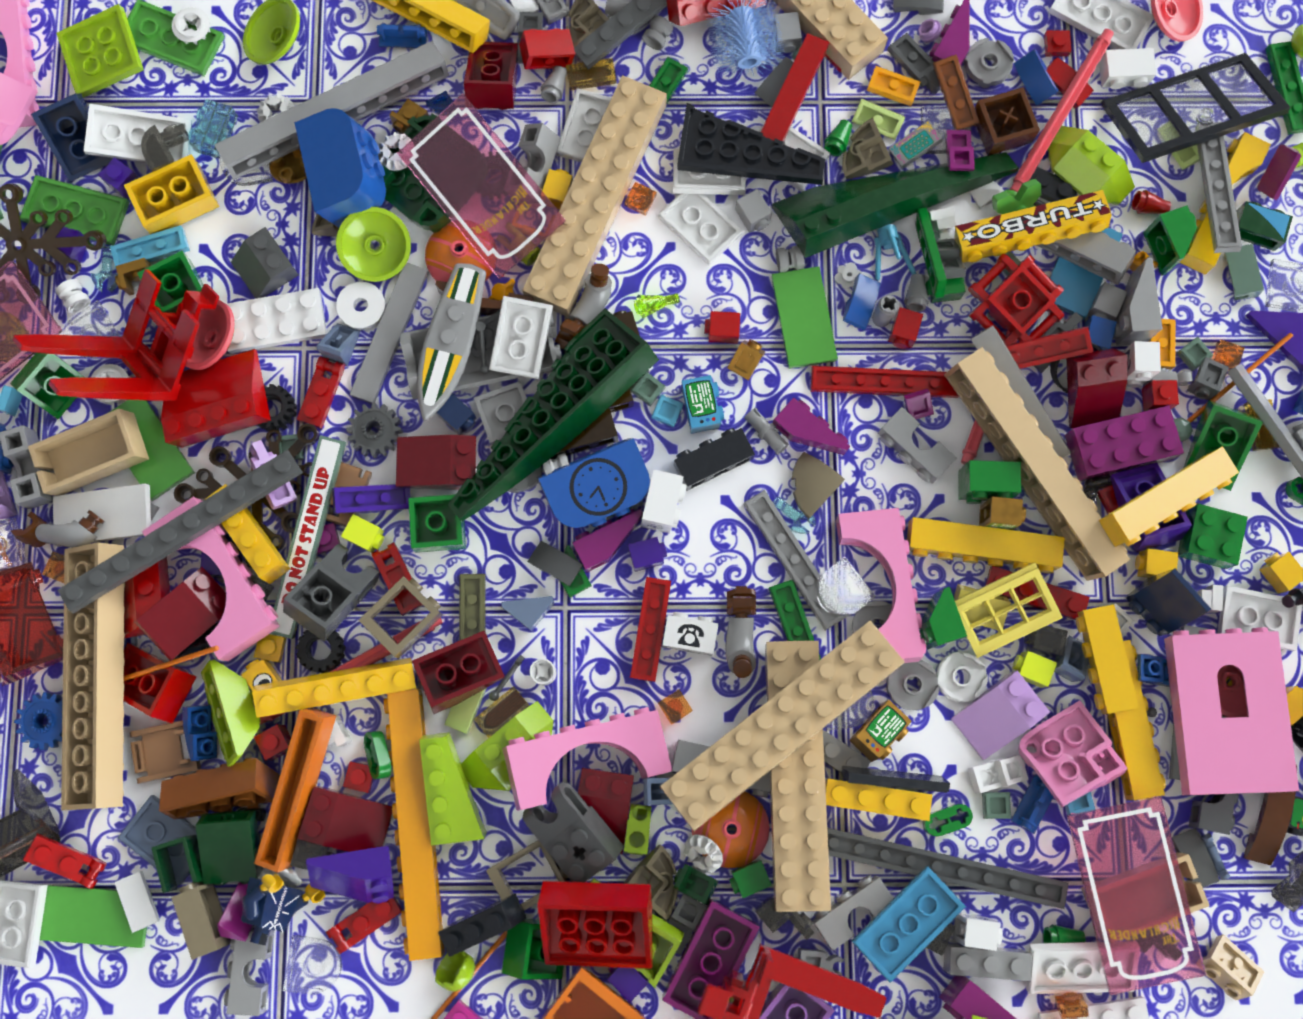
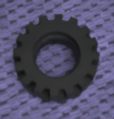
(327, 664)

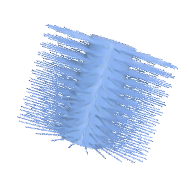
(745, 37)

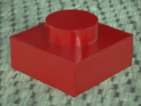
(1057, 43)
(358, 777)

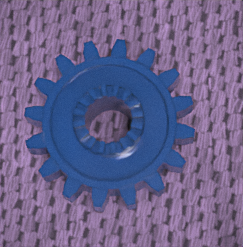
(32, 721)

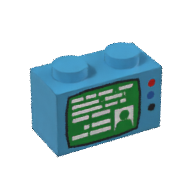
(701, 404)

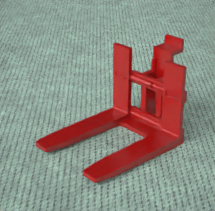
(156, 368)
(778, 966)

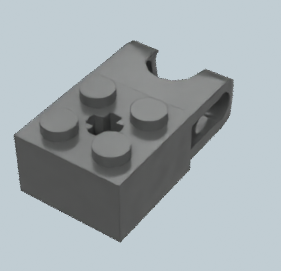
(328, 593)
(574, 835)

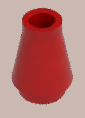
(1149, 203)

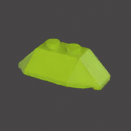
(1089, 164)
(230, 709)
(487, 765)

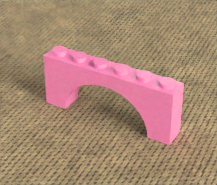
(20, 64)
(882, 536)
(246, 612)
(533, 760)

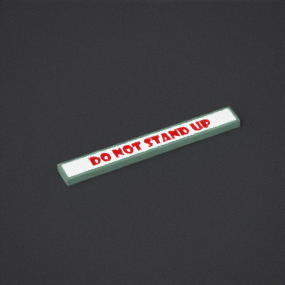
(309, 525)

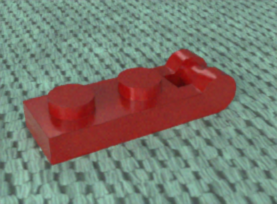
(321, 392)
(405, 600)
(64, 860)
(363, 923)

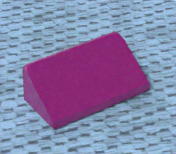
(1279, 171)
(230, 923)

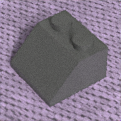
(263, 264)

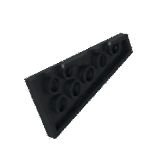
(737, 150)

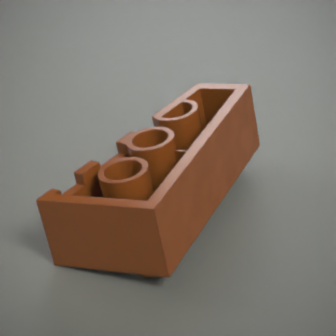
(219, 789)

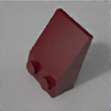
(492, 75)
(1096, 386)
(435, 461)
(184, 613)
(457, 671)
(609, 796)
(344, 820)

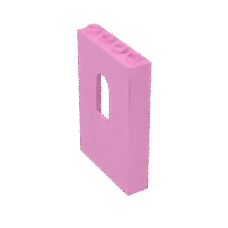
(1235, 752)

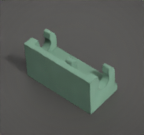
(1244, 273)

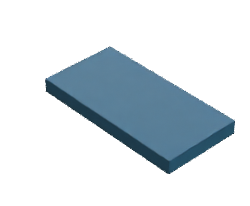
(1078, 283)
(908, 924)

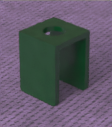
(164, 864)

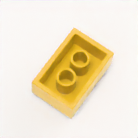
(171, 195)

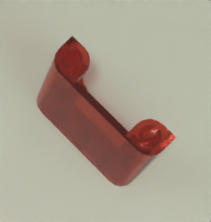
(26, 629)

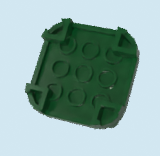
(409, 194)

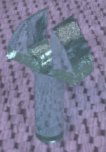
(106, 272)
(794, 515)

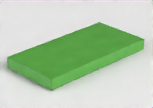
(154, 36)
(89, 207)
(804, 317)
(166, 462)
(87, 918)

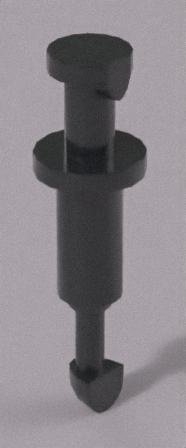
(1294, 597)

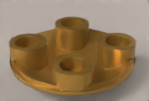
(288, 168)

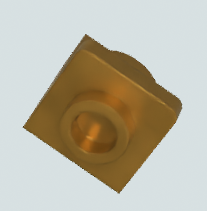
(407, 111)
(128, 272)
(746, 358)

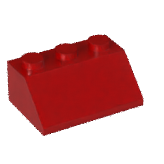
(143, 593)

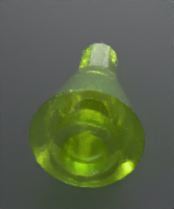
(649, 304)

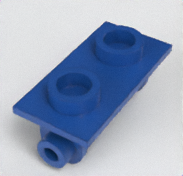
(401, 35)
(1033, 805)

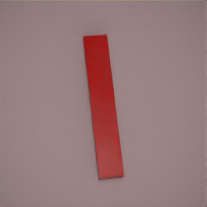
(795, 88)
(879, 381)

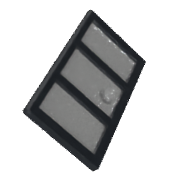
(1195, 107)

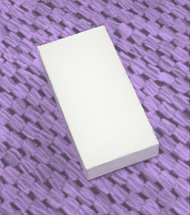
(137, 901)

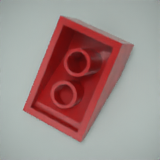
(158, 692)

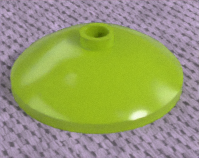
(271, 31)
(355, 241)

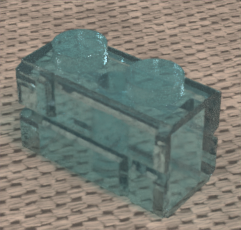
(213, 125)

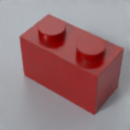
(546, 48)

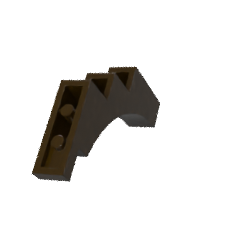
(603, 429)

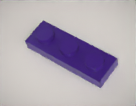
(370, 498)

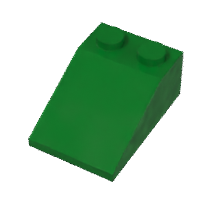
(1225, 428)

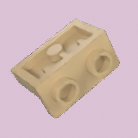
(1232, 969)

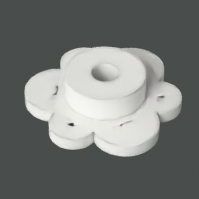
(842, 275)
(289, 877)

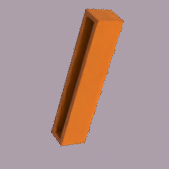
(294, 788)

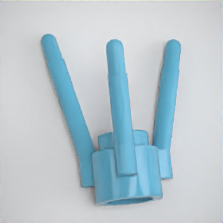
(890, 239)

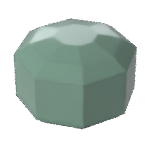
(1184, 428)

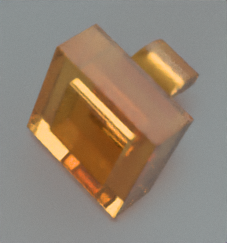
(640, 198)

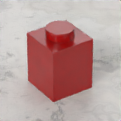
(723, 327)
(905, 328)
(1160, 394)
(273, 742)

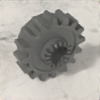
(368, 419)

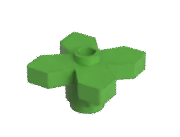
(1012, 201)

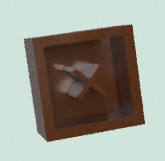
(1006, 121)

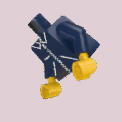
(272, 905)

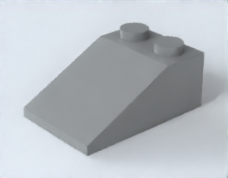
(1140, 312)

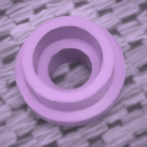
(929, 30)

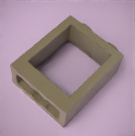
(382, 636)
(503, 887)
(198, 916)

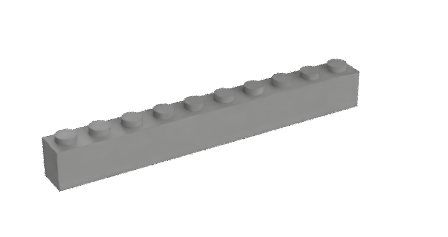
(356, 97)

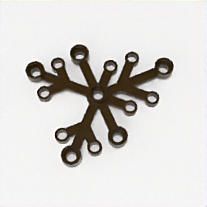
(48, 242)
(257, 507)

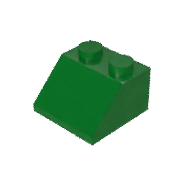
(1171, 237)
(34, 381)
(942, 620)
(525, 954)

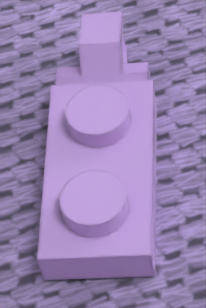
(281, 496)

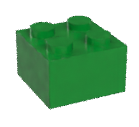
(176, 276)
(986, 479)
(435, 525)
(1213, 536)

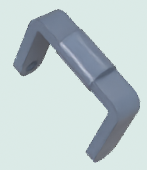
(1214, 854)

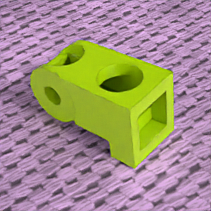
(638, 830)

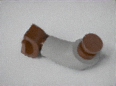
(591, 303)
(65, 535)
(739, 634)

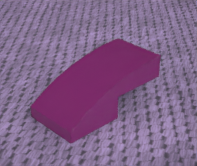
(959, 150)

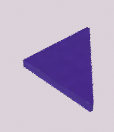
(1278, 325)

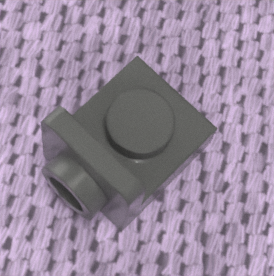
(1208, 379)

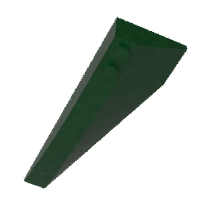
(858, 206)
(582, 385)

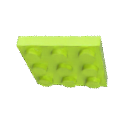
(100, 51)

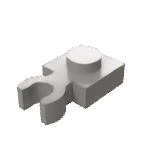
(1181, 377)
(818, 958)

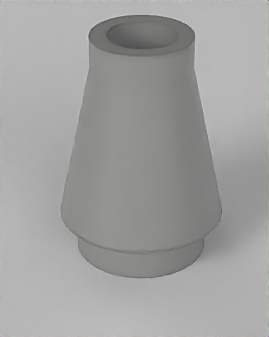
(553, 87)
(916, 295)

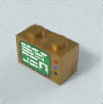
(1002, 513)
(881, 731)

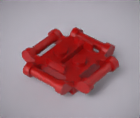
(1017, 299)

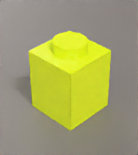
(363, 534)
(1034, 668)

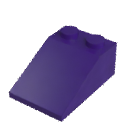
(1136, 481)
(354, 874)

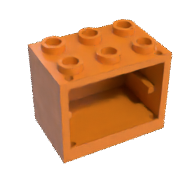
(589, 998)

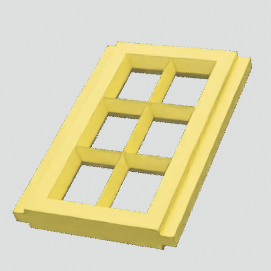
(1018, 630)

